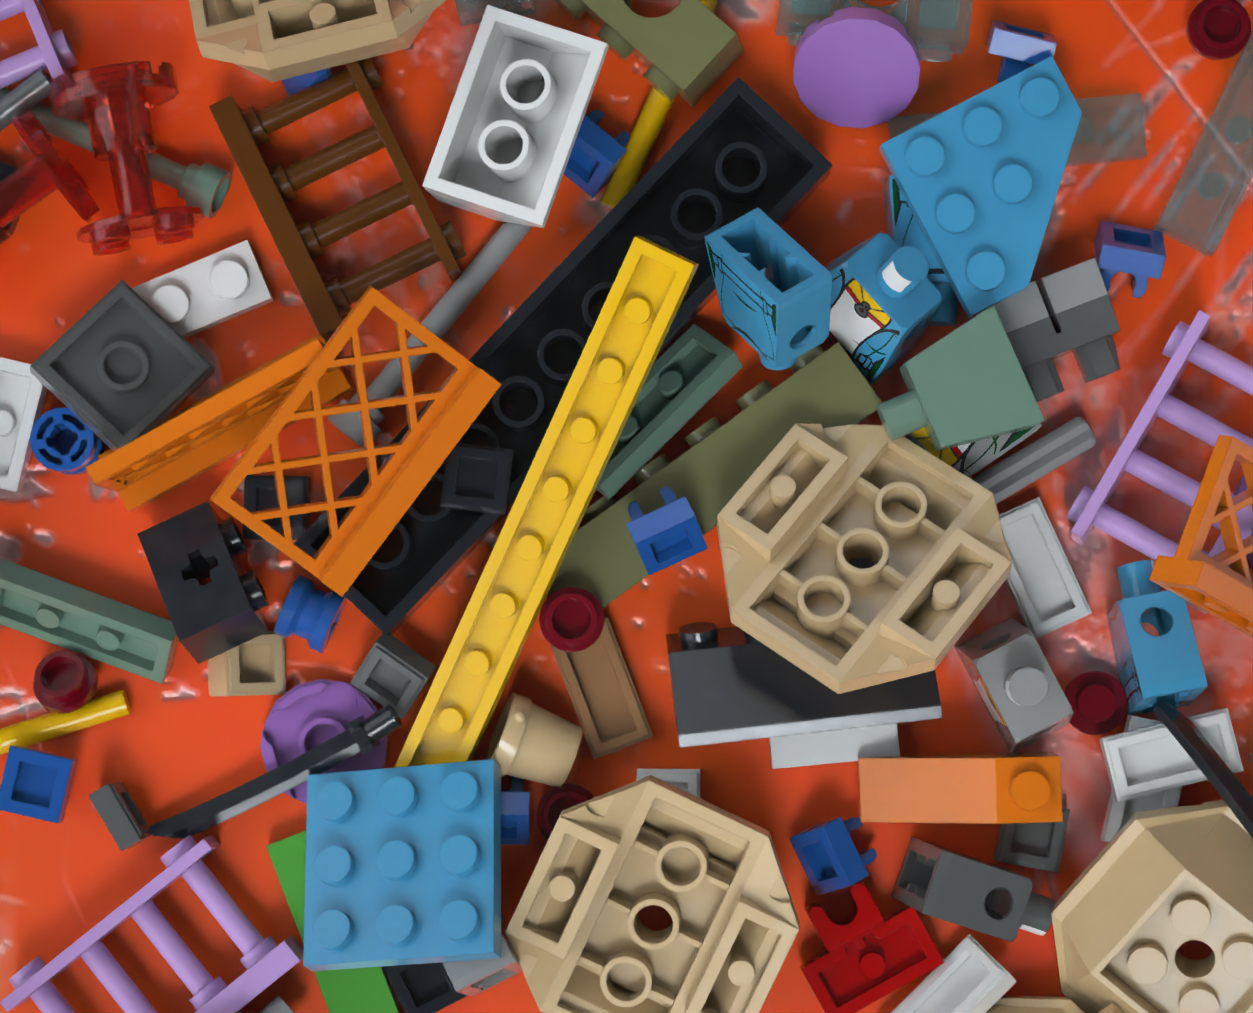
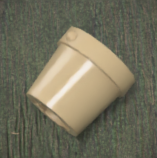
(533, 742)

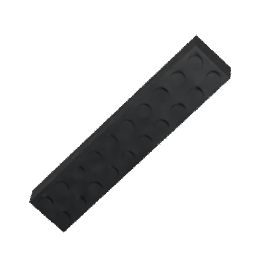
(718, 170)

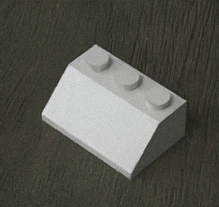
(514, 118)

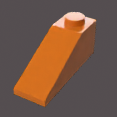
(961, 788)

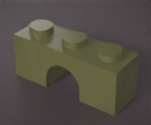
(680, 49)

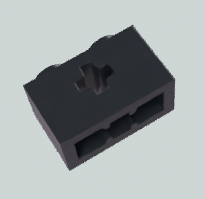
(205, 614)

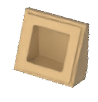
(249, 668)

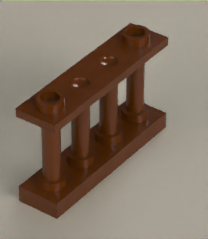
(277, 185)

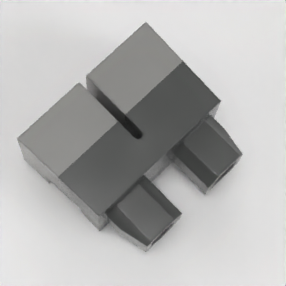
(1061, 317)

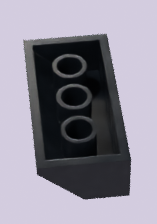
(741, 690)

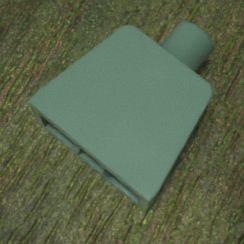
(963, 388)

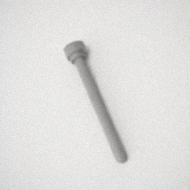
(438, 322)

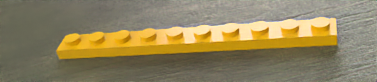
(550, 505)

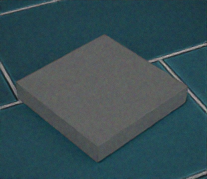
(122, 368)

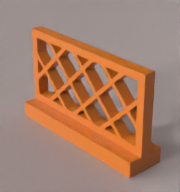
(211, 428)
(401, 475)
(1206, 579)

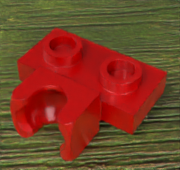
(867, 953)

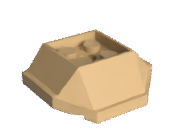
(304, 35)
(846, 498)
(664, 849)
(1149, 891)

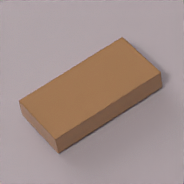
(603, 695)

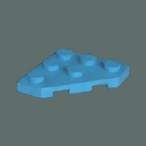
(989, 180)

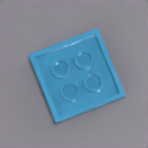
(403, 866)

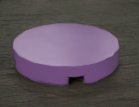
(856, 68)
(312, 716)

